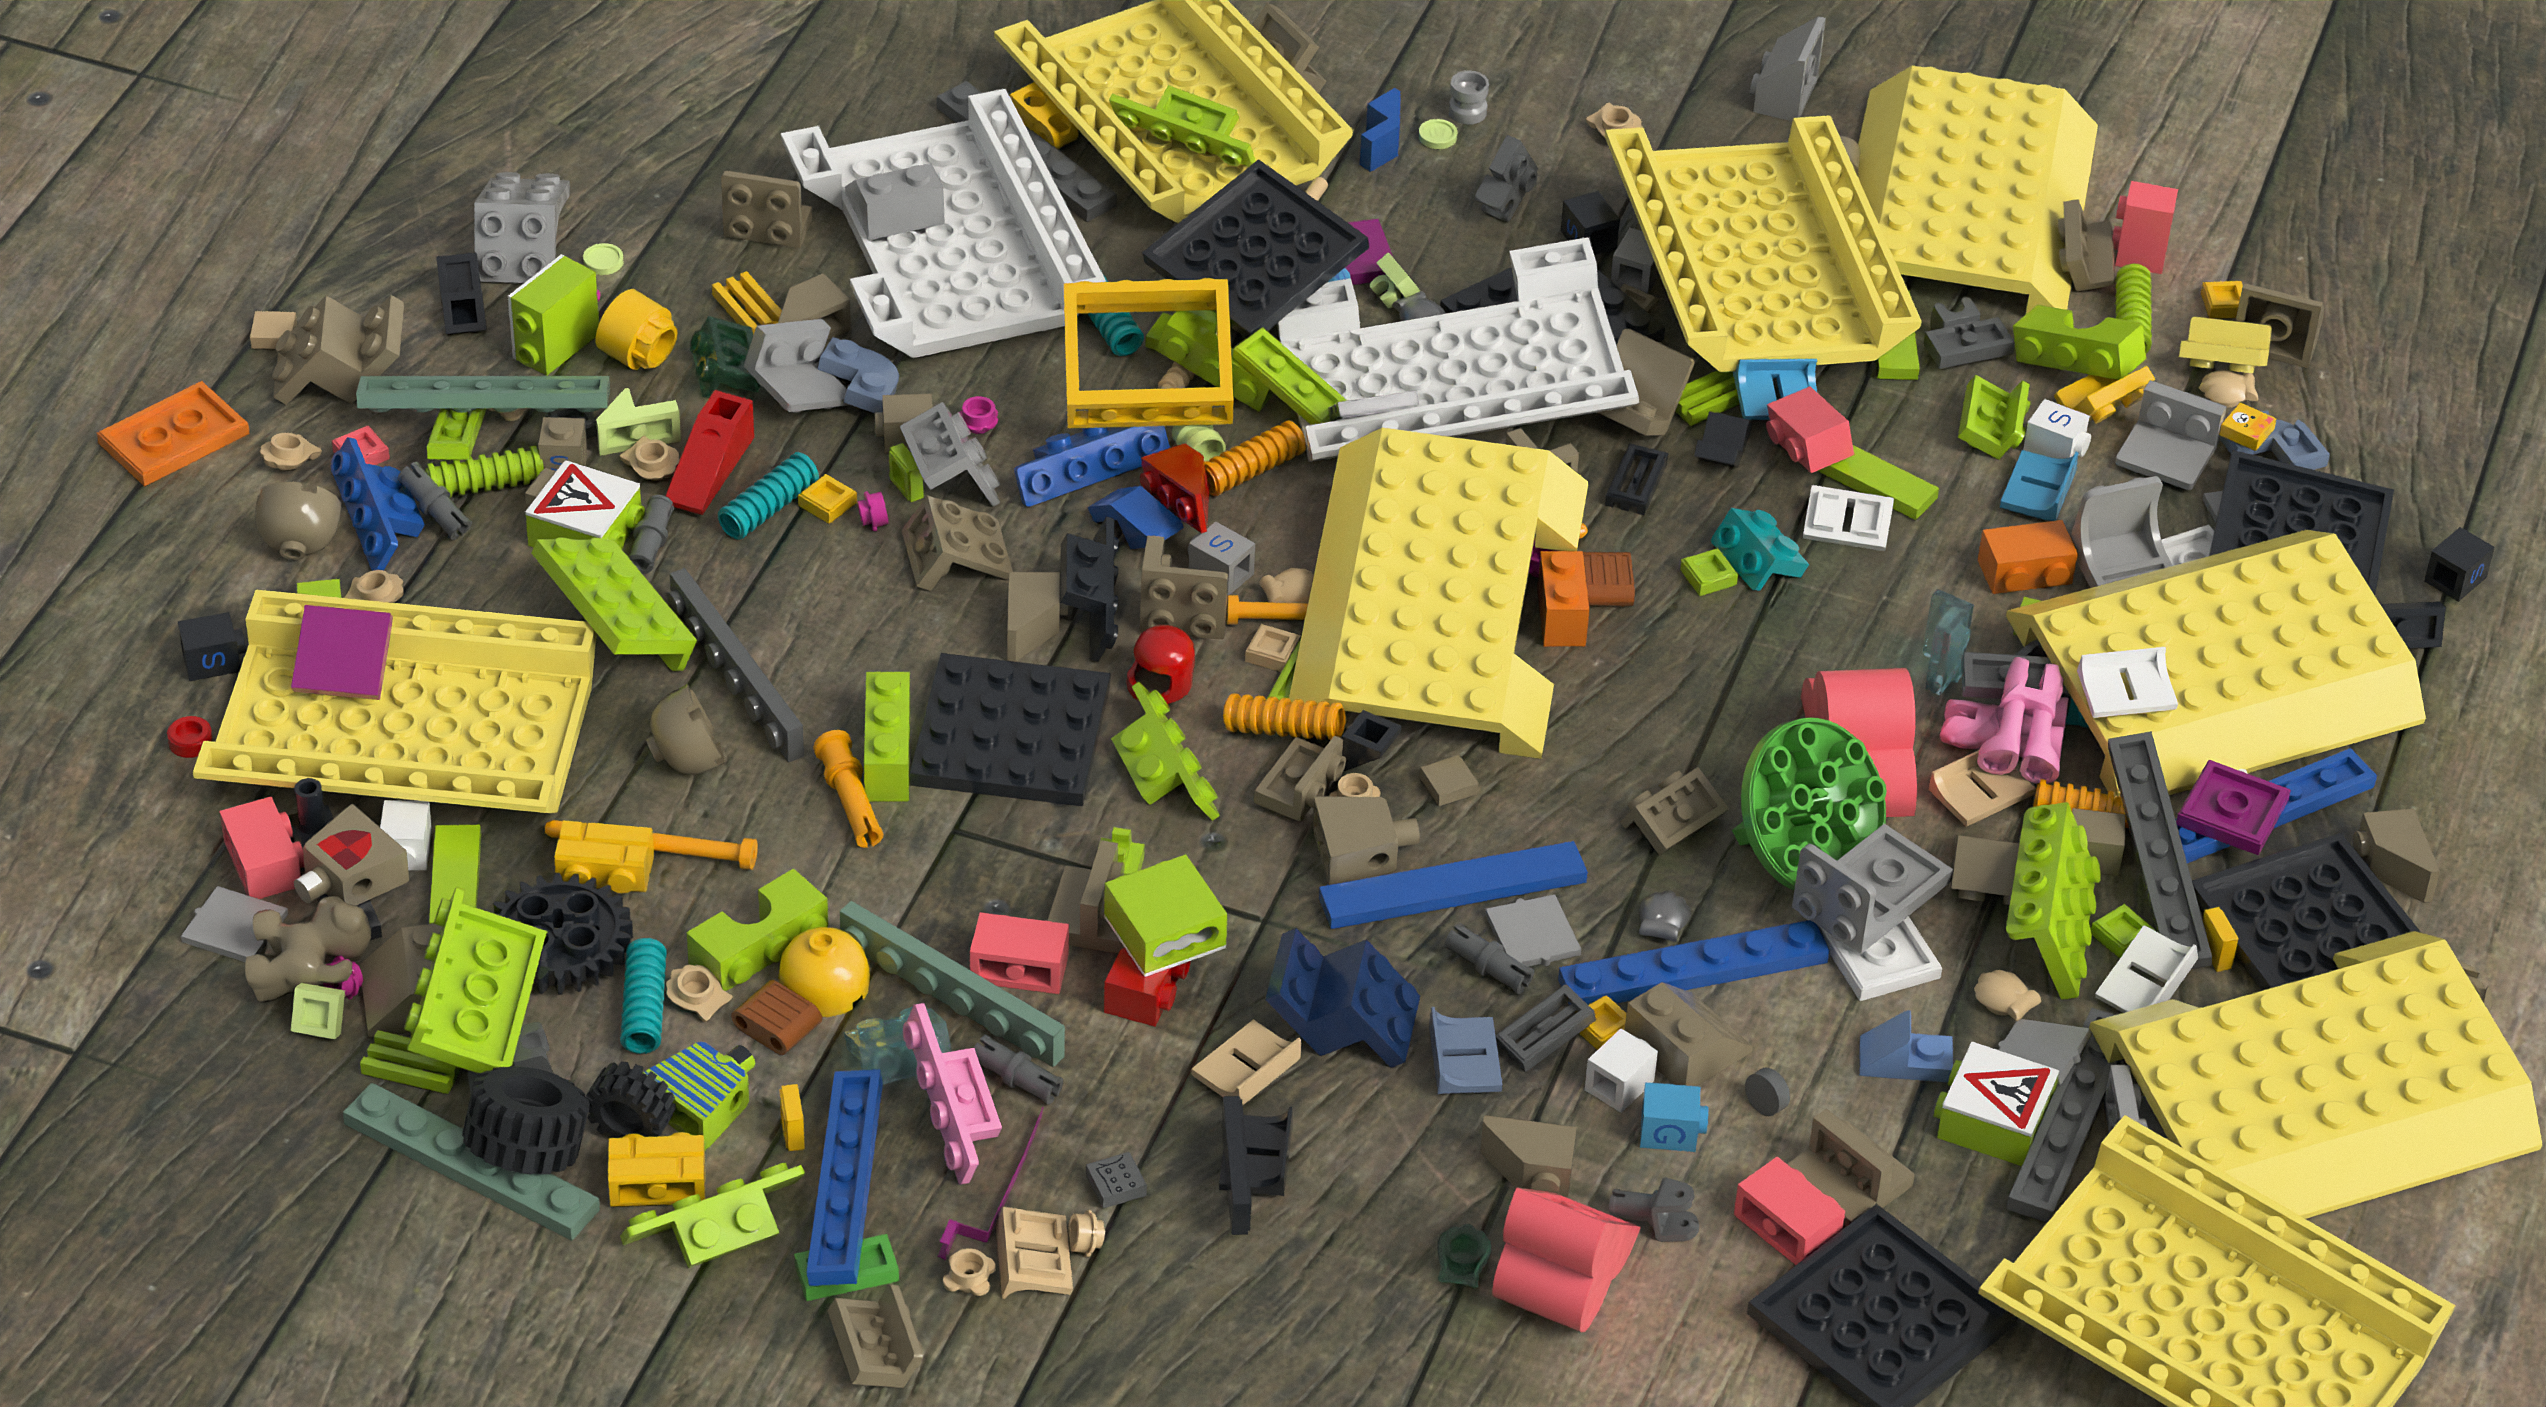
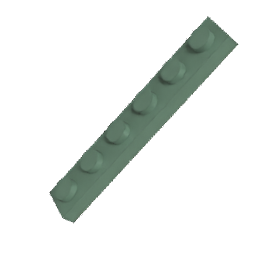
(474, 392)
(955, 985)
(441, 1147)

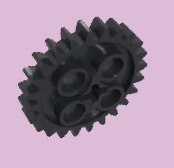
(583, 928)

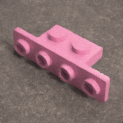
(956, 1091)

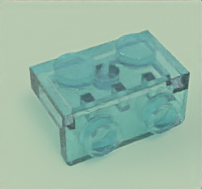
(1946, 639)
(882, 1046)

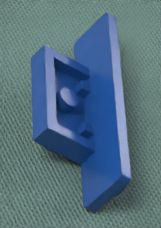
(1085, 459)
(375, 503)

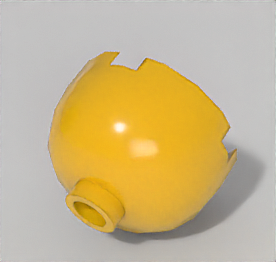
(826, 969)

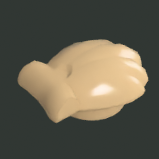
(1613, 118)
(2229, 387)
(288, 451)
(651, 459)
(376, 586)
(1288, 586)
(697, 991)
(2005, 994)

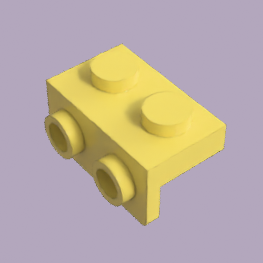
(2226, 341)

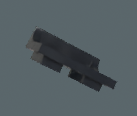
(1266, 1137)

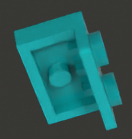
(1757, 547)

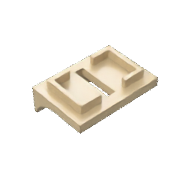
(1966, 800)
(1259, 1049)
(1033, 1269)

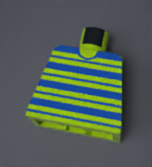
(706, 1088)

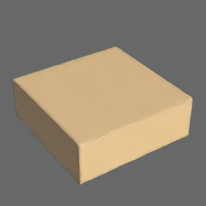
(269, 327)
(1271, 647)

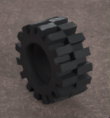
(629, 1102)

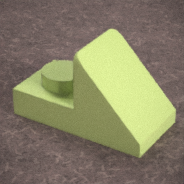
(625, 424)

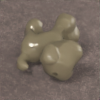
(301, 948)

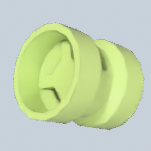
(1200, 438)

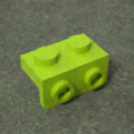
(1993, 417)

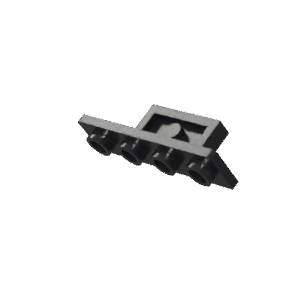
(1089, 583)

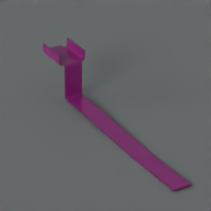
(954, 1227)

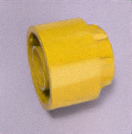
(636, 331)

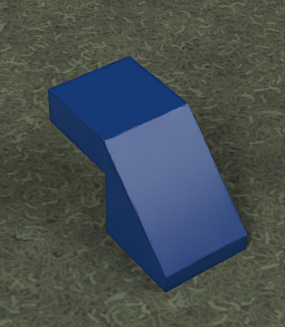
(1381, 137)
(1137, 515)

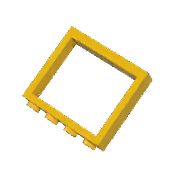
(1148, 406)

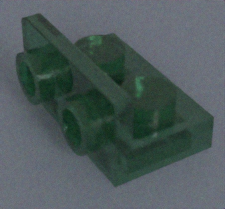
(721, 354)

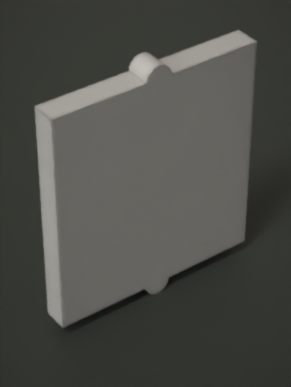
(226, 924)
(1534, 930)
(2047, 1044)

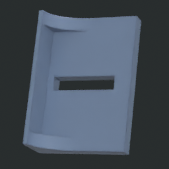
(1464, 1037)

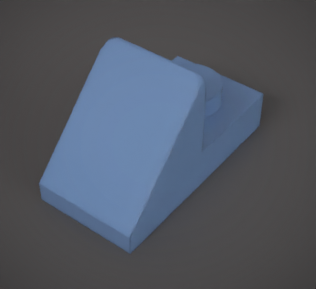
(1899, 1054)

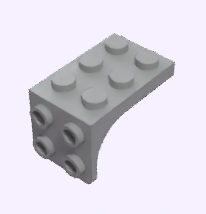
(517, 225)
(2119, 531)
(1867, 887)

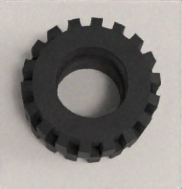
(525, 1120)

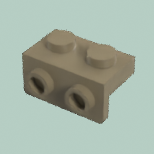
(2087, 250)
(1300, 776)
(877, 1339)

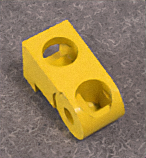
(1044, 116)

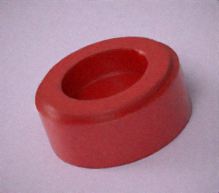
(187, 736)

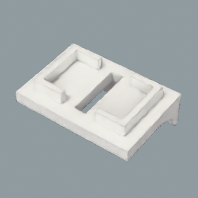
(1827, 515)
(2146, 677)
(2155, 956)

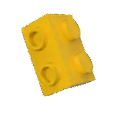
(2101, 395)

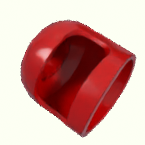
(1167, 652)

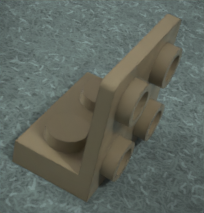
(764, 209)
(1659, 380)
(949, 533)
(1181, 596)

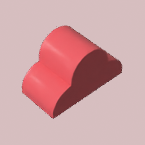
(1879, 712)
(1560, 1257)

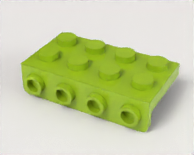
(616, 598)
(2055, 893)
(474, 987)

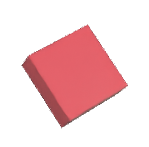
(370, 444)

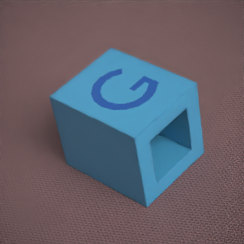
(1672, 1117)

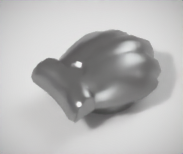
(1417, 307)
(1663, 915)

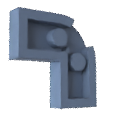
(868, 370)
(2290, 444)

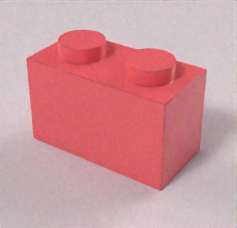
(2145, 226)
(1809, 429)
(262, 847)
(1020, 952)
(1787, 1210)

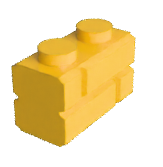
(607, 852)
(655, 1169)

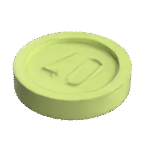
(1438, 134)
(603, 258)

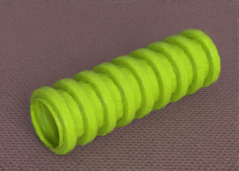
(2134, 298)
(487, 471)

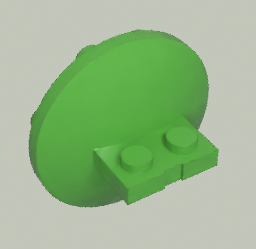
(1808, 787)

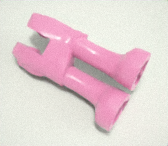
(1973, 723)
(2001, 752)

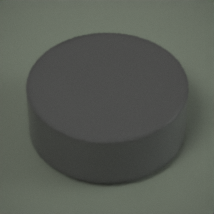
(1767, 1091)

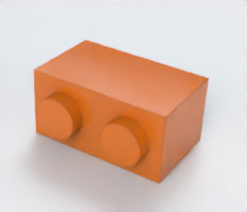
(2027, 556)
(1563, 598)

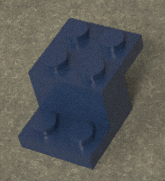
(1343, 997)

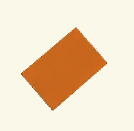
(173, 433)

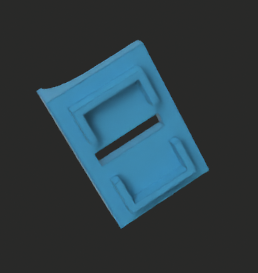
(1756, 385)
(2039, 485)

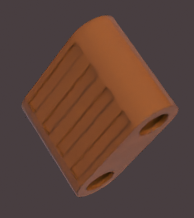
(1609, 578)
(776, 1017)

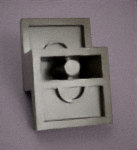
(337, 348)

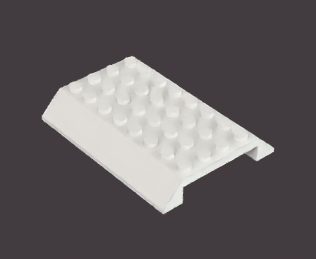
(1004, 238)
(1471, 367)

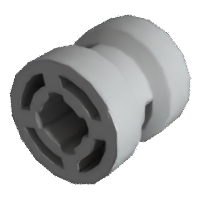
(1468, 97)

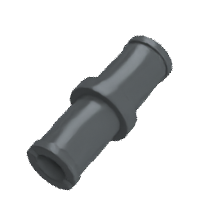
(434, 500)
(651, 532)
(1489, 958)
(1018, 1069)

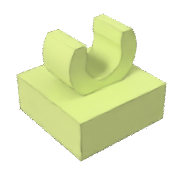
(1395, 282)
(317, 1010)

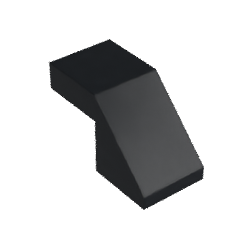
(461, 293)
(1724, 439)
(1364, 739)

